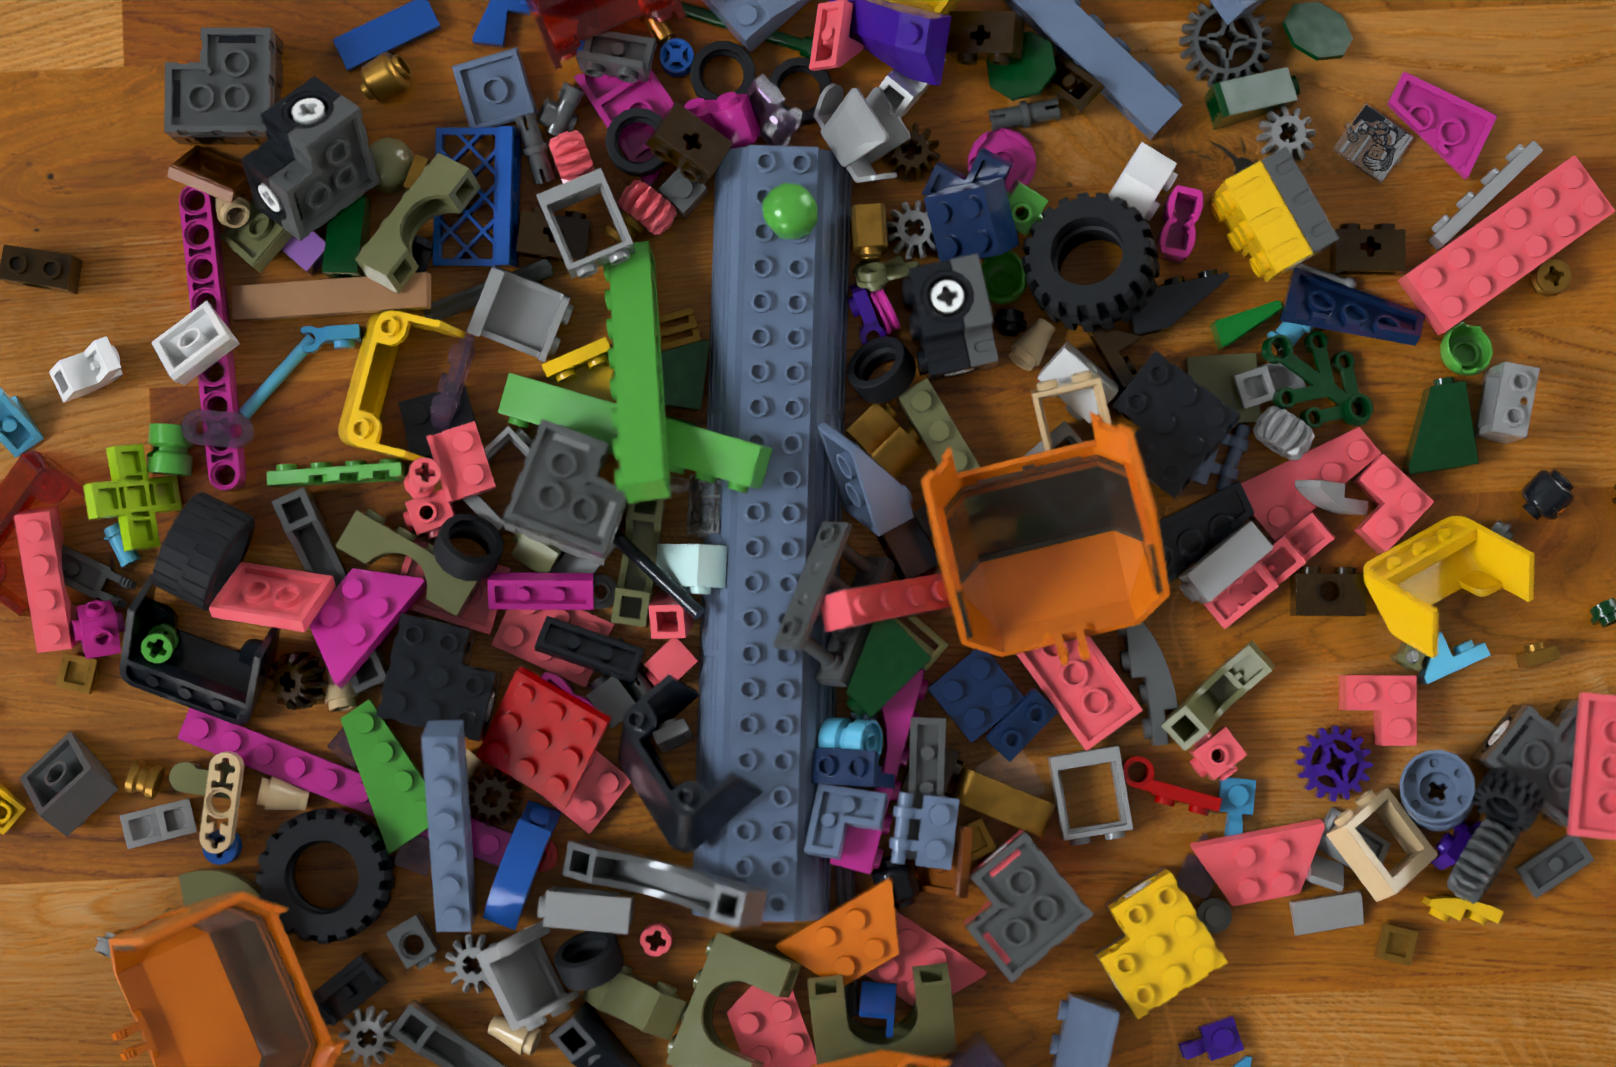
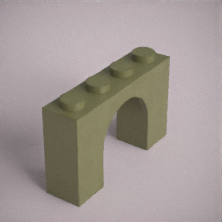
(727, 963)
(922, 1032)

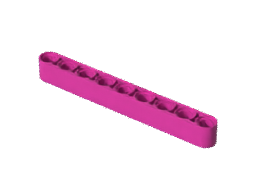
(199, 290)

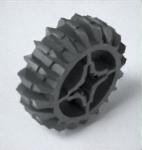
(1211, 44)
(1482, 860)

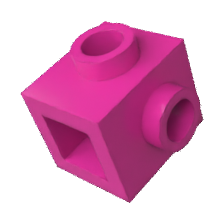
(98, 628)

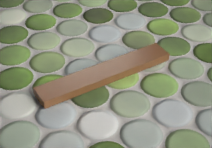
(327, 298)

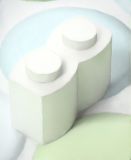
(1143, 180)

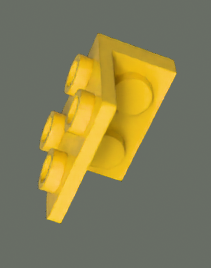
(583, 370)

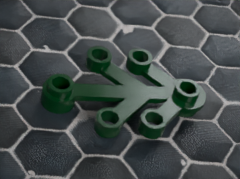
(1321, 381)

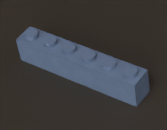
(1084, 42)
(449, 825)

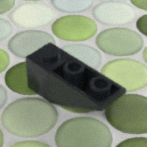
(1174, 301)
(590, 1042)

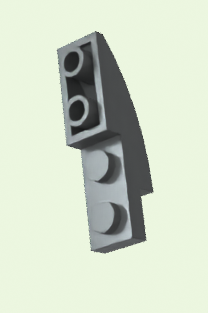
(1146, 660)

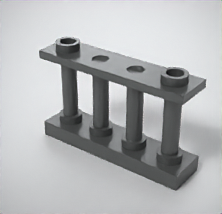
(845, 645)

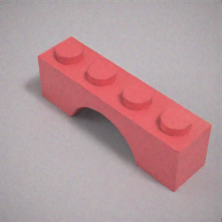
(41, 556)
(884, 601)

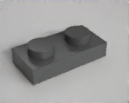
(1553, 864)

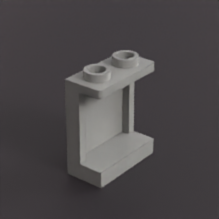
(520, 313)
(524, 979)

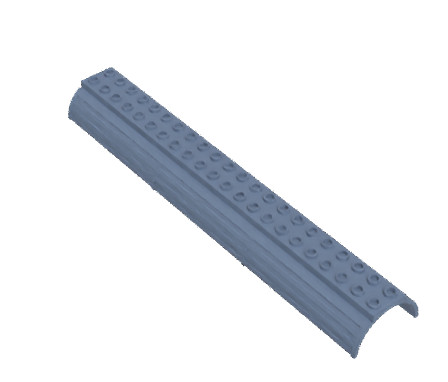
(771, 383)

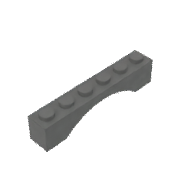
(318, 555)
(704, 892)
(439, 1040)

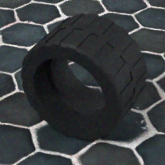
(202, 549)

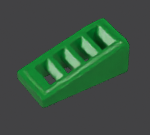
(1235, 326)

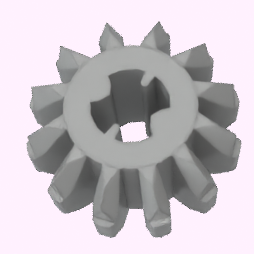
(1273, 129)
(900, 231)
(1283, 433)
(460, 966)
(363, 1024)

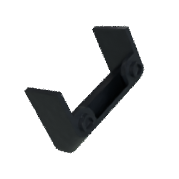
(199, 670)
(684, 811)

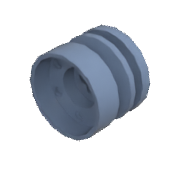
(1441, 771)

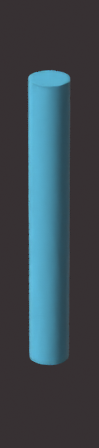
(276, 378)

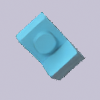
(16, 426)
(1447, 663)

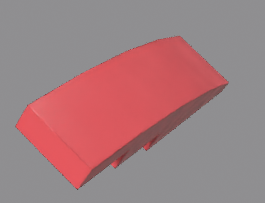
(1262, 578)

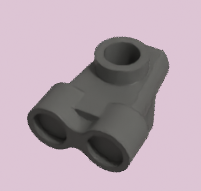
(560, 115)

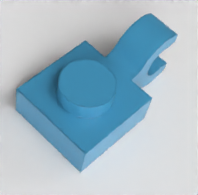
(340, 335)
(1237, 799)

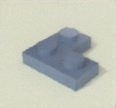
(836, 810)

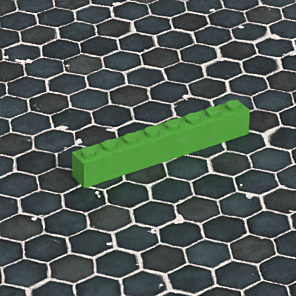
(638, 377)
(689, 446)

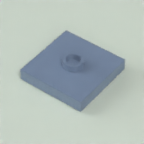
(494, 89)

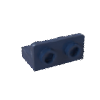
(1021, 724)
(849, 768)

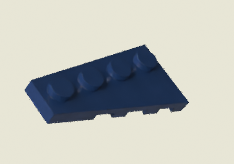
(1339, 308)

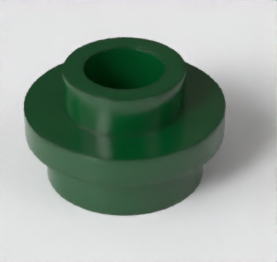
(1604, 613)

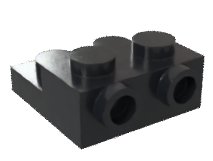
(418, 423)

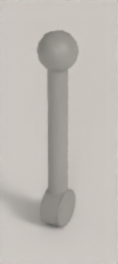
(1349, 281)

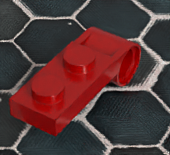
(1167, 793)

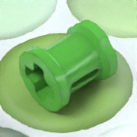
(150, 645)

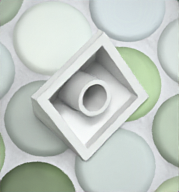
(194, 344)

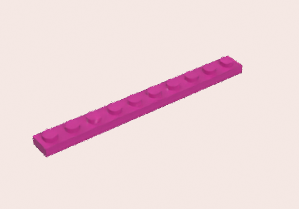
(312, 773)

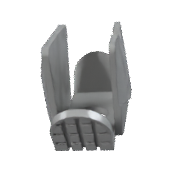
(859, 127)

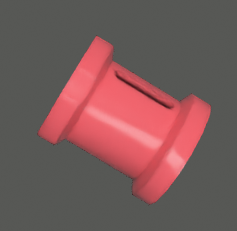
(431, 474)
(647, 943)

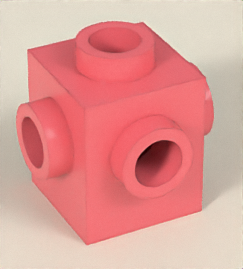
(417, 508)
(1229, 754)

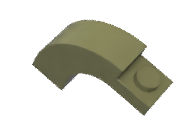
(1216, 694)
(211, 882)

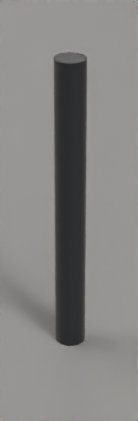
(658, 575)

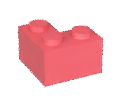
(1397, 502)
(1392, 702)

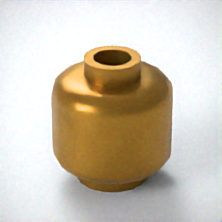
(385, 77)

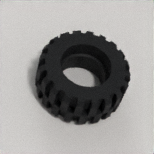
(1078, 223)
(373, 866)

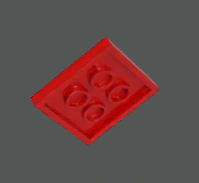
(543, 736)

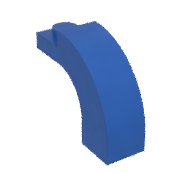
(520, 865)

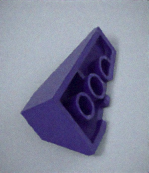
(902, 37)

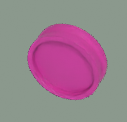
(884, 310)

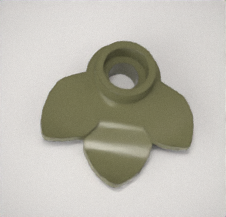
(875, 275)

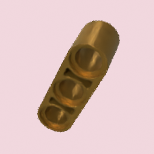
(1003, 802)

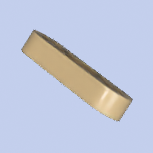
(215, 775)

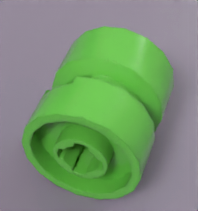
(169, 451)

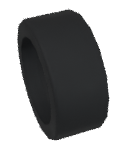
(716, 49)
(795, 65)
(612, 139)
(890, 384)
(462, 565)
(589, 960)

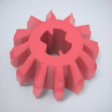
(571, 155)
(647, 207)

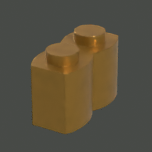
(869, 231)
(885, 440)

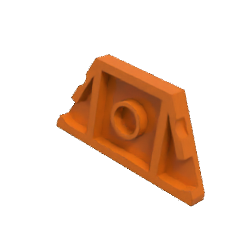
(850, 937)

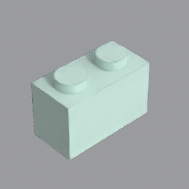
(694, 566)

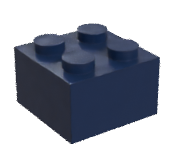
(972, 220)
(975, 693)

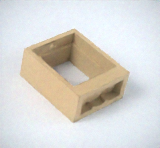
(1051, 388)
(1361, 858)

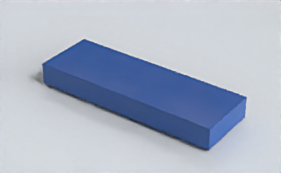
(386, 33)

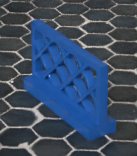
(506, 199)

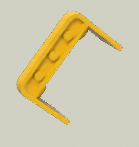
(371, 377)
(1435, 565)

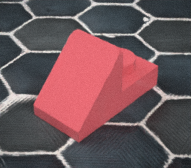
(831, 37)

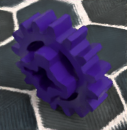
(1339, 778)

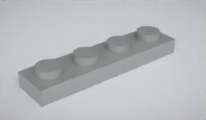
(1493, 183)

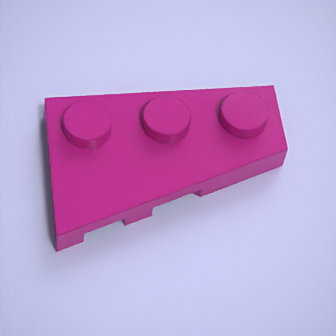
(1443, 121)

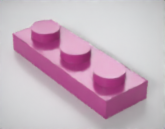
(541, 591)

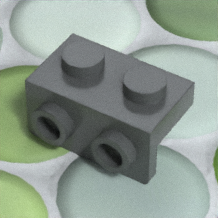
(618, 56)

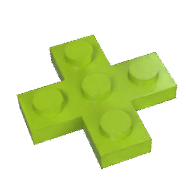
(132, 497)

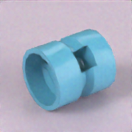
(846, 734)

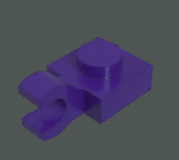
(861, 305)
(1451, 846)
(1217, 1038)

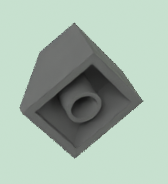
(68, 784)

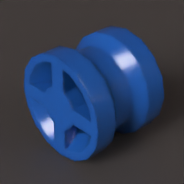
(672, 52)
(228, 855)

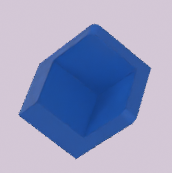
(879, 1001)

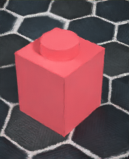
(668, 618)
(671, 659)

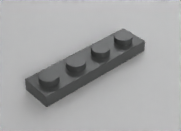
(925, 765)

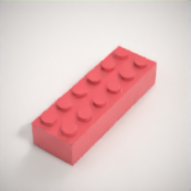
(1506, 245)

